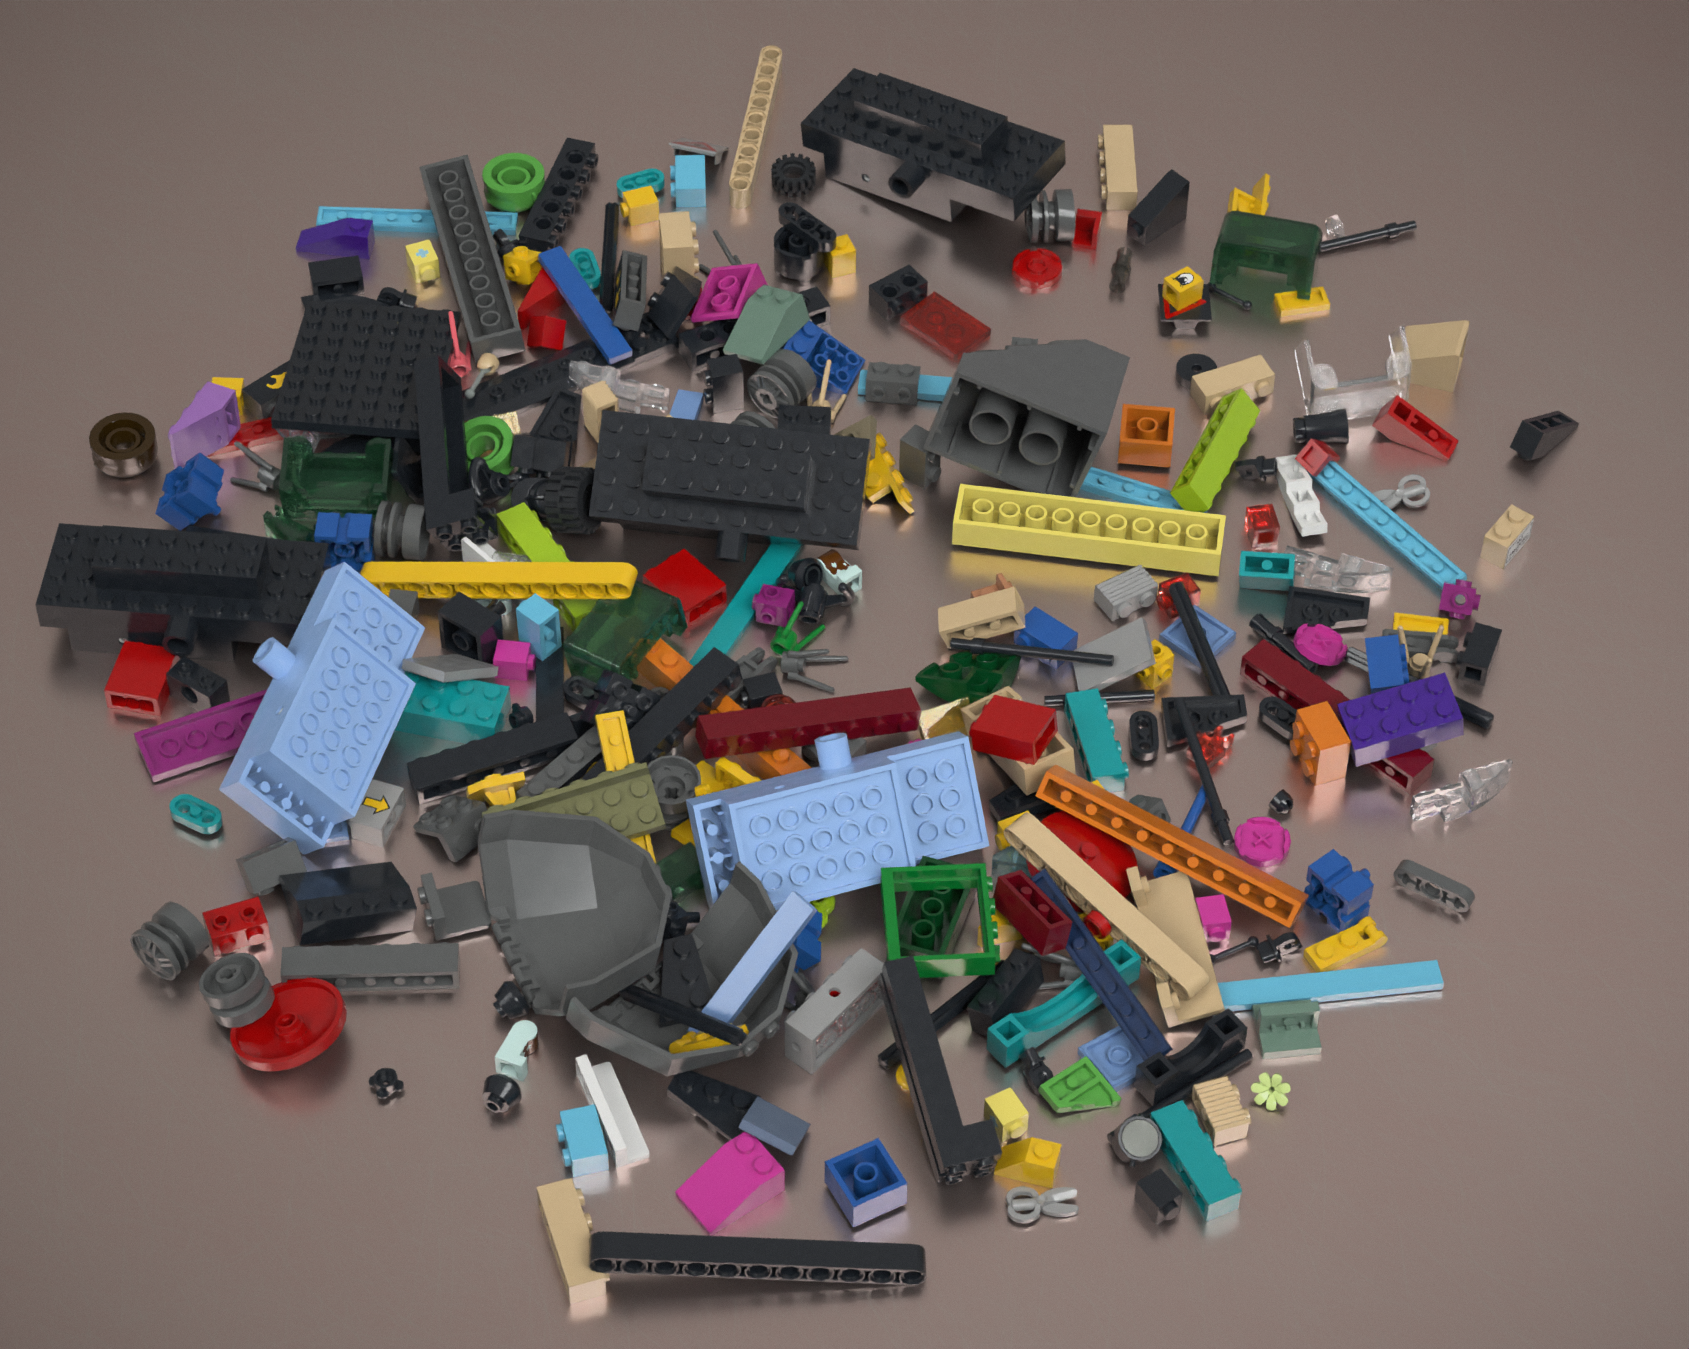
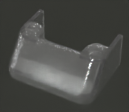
(1359, 396)

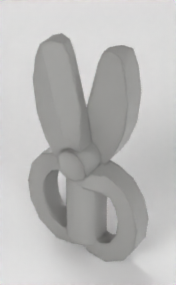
(1393, 497)
(1042, 1203)

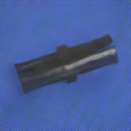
(1121, 270)

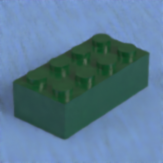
(932, 918)

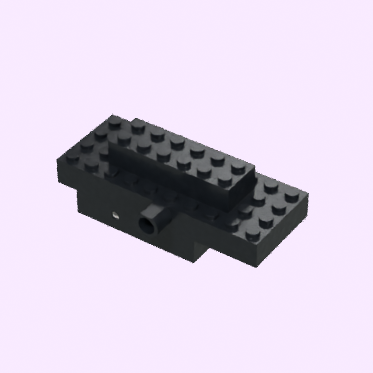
(929, 148)
(730, 482)
(176, 589)

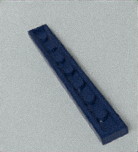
(1105, 977)

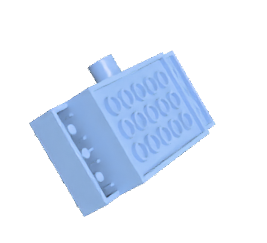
(325, 710)
(842, 820)

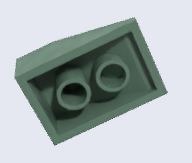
(766, 324)

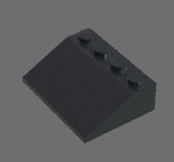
(348, 902)

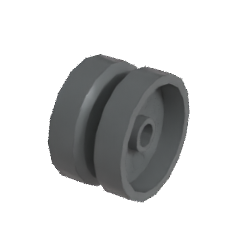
(236, 990)

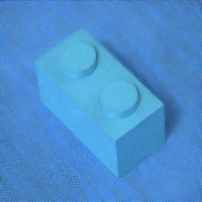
(690, 181)
(539, 625)
(583, 1141)

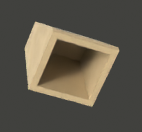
(1437, 353)

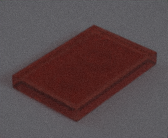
(945, 325)

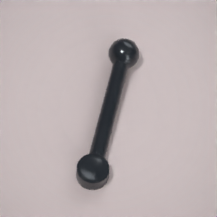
(1247, 305)
(1250, 942)

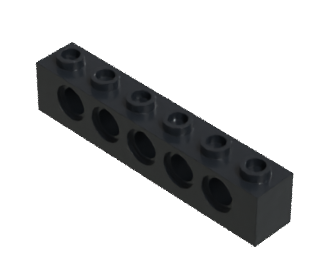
(559, 195)
(710, 339)

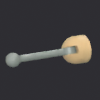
(484, 363)

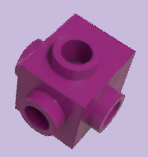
(1449, 603)
(774, 605)

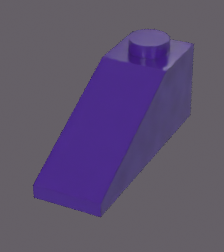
(339, 238)

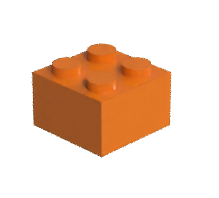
(1146, 435)
(1320, 743)

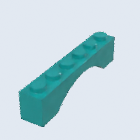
(1033, 1027)

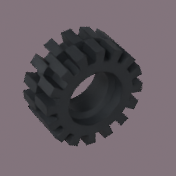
(793, 165)

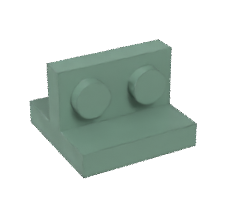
(1287, 1028)

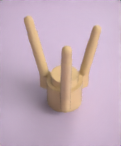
(821, 401)
(1420, 664)

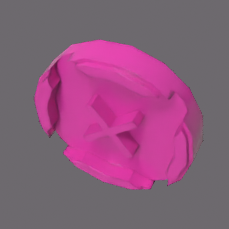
(1320, 644)
(1262, 842)

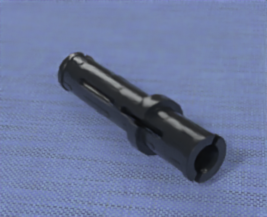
(1276, 637)

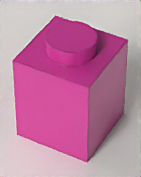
(513, 660)
(1214, 917)

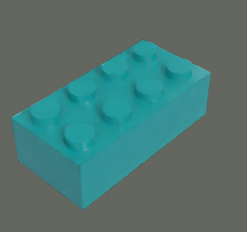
(455, 709)

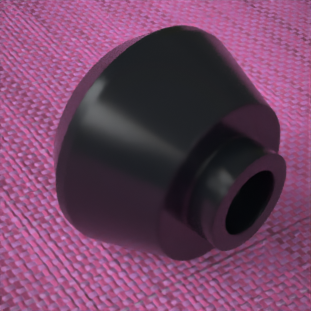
(805, 572)
(510, 1001)
(500, 1093)

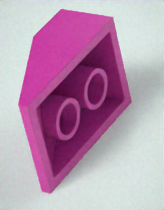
(727, 292)
(732, 1183)

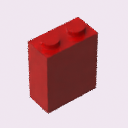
(690, 581)
(140, 679)
(1013, 729)

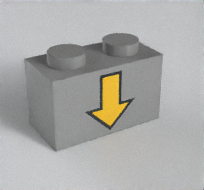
(378, 813)

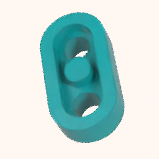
(640, 179)
(587, 266)
(198, 814)

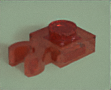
(1214, 747)

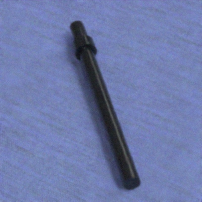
(1389, 230)
(979, 646)
(1219, 815)
(1186, 1092)

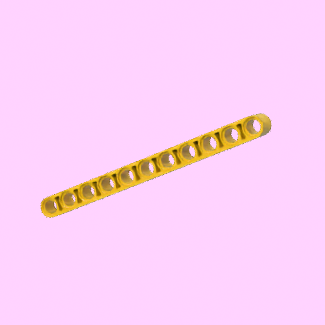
(505, 579)

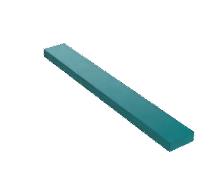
(739, 611)

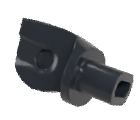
(504, 243)
(396, 298)
(1255, 468)
(1274, 949)
(1035, 1069)

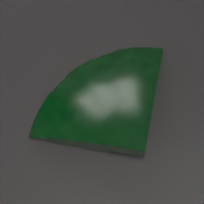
(969, 675)

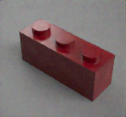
(1032, 912)

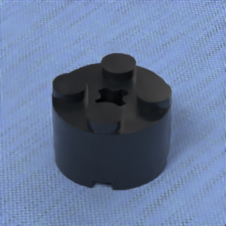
(795, 257)

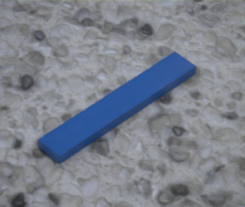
(585, 305)

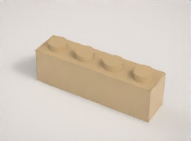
(1118, 167)
(569, 1237)

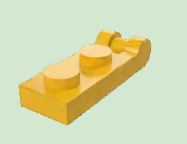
(1345, 946)
(697, 1041)

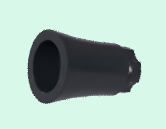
(1326, 427)

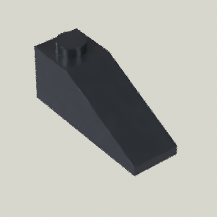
(1541, 434)

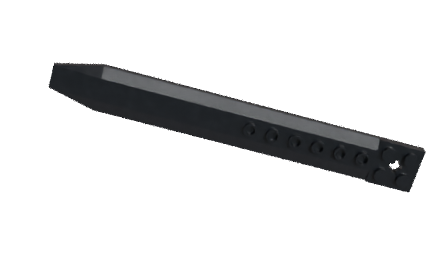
(536, 382)

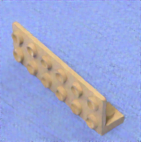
(1173, 909)

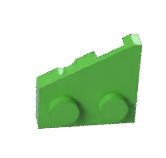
(1079, 1089)

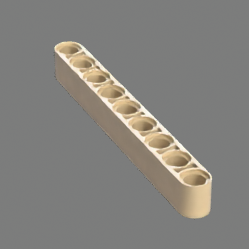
(755, 127)
(1092, 892)

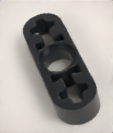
(794, 217)

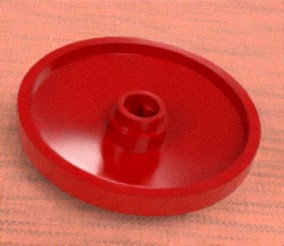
(1095, 847)
(295, 1029)

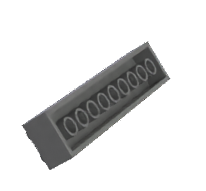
(472, 258)

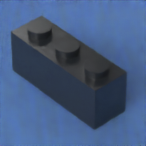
(1006, 990)

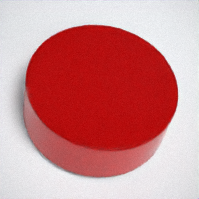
(1097, 924)

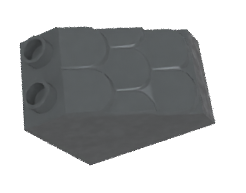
(1030, 413)

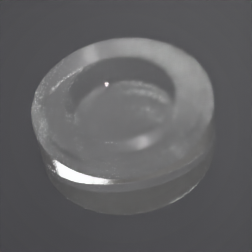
(1334, 227)

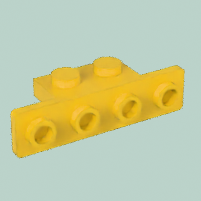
(1251, 204)
(885, 478)
(724, 775)

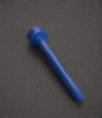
(1162, 869)

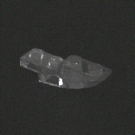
(629, 392)
(1342, 575)
(1471, 792)

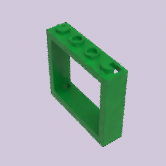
(942, 878)

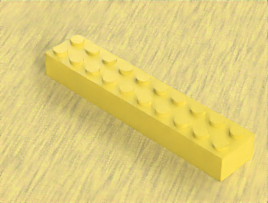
(1088, 529)

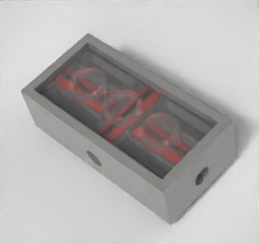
(834, 1011)

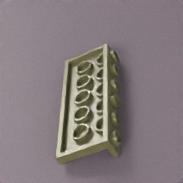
(618, 798)

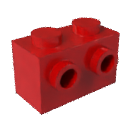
(236, 926)

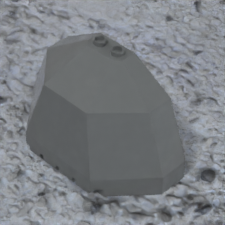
(571, 905)
(721, 943)

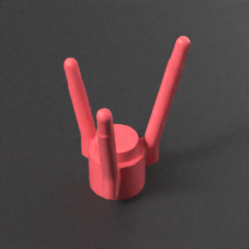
(459, 362)

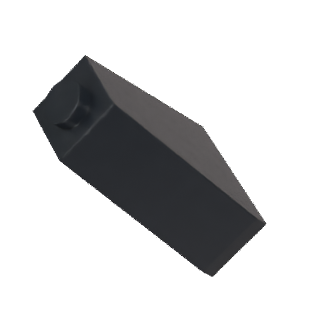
(1159, 209)

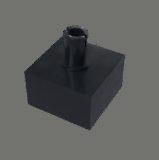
(470, 627)

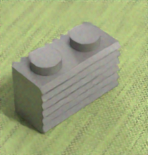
(1126, 593)

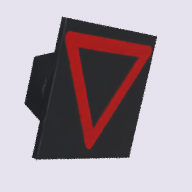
(1189, 316)

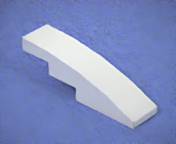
(1299, 497)

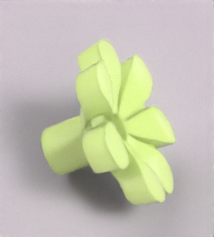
(1271, 1090)

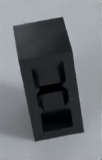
(898, 292)

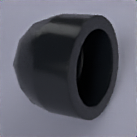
(1281, 802)

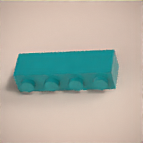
(1095, 739)
(1196, 1161)

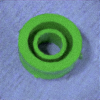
(513, 182)
(488, 434)

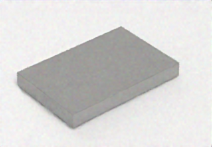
(1131, 653)
(449, 668)

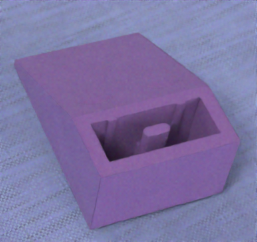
(205, 424)

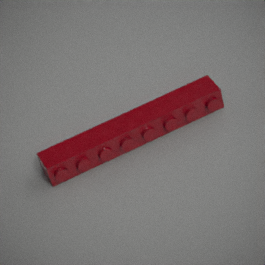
(1288, 680)
(803, 722)

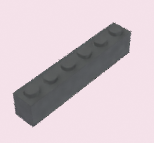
(376, 966)

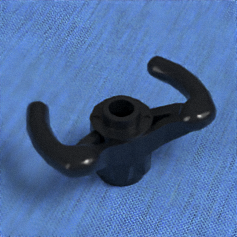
(490, 484)
(817, 599)

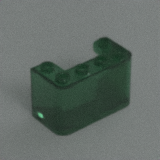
(1269, 246)
(334, 480)
(622, 632)

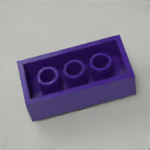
(1401, 719)

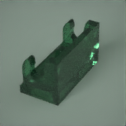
(285, 528)

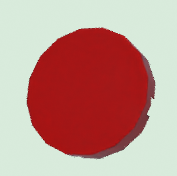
(1037, 268)

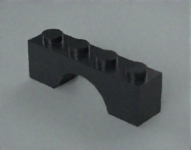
(1215, 1043)

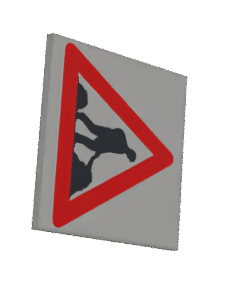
(698, 147)

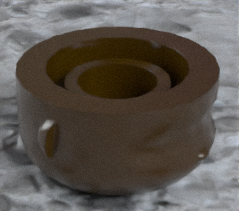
(123, 445)

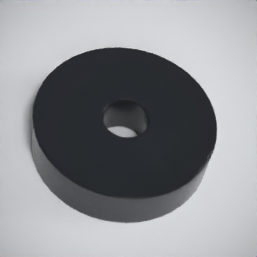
(1192, 365)

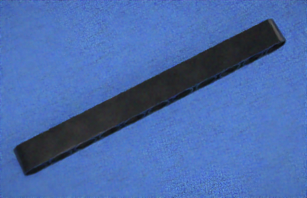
(757, 1258)

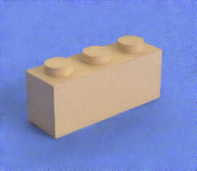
(1249, 374)
(982, 616)

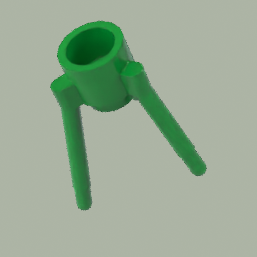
(786, 639)

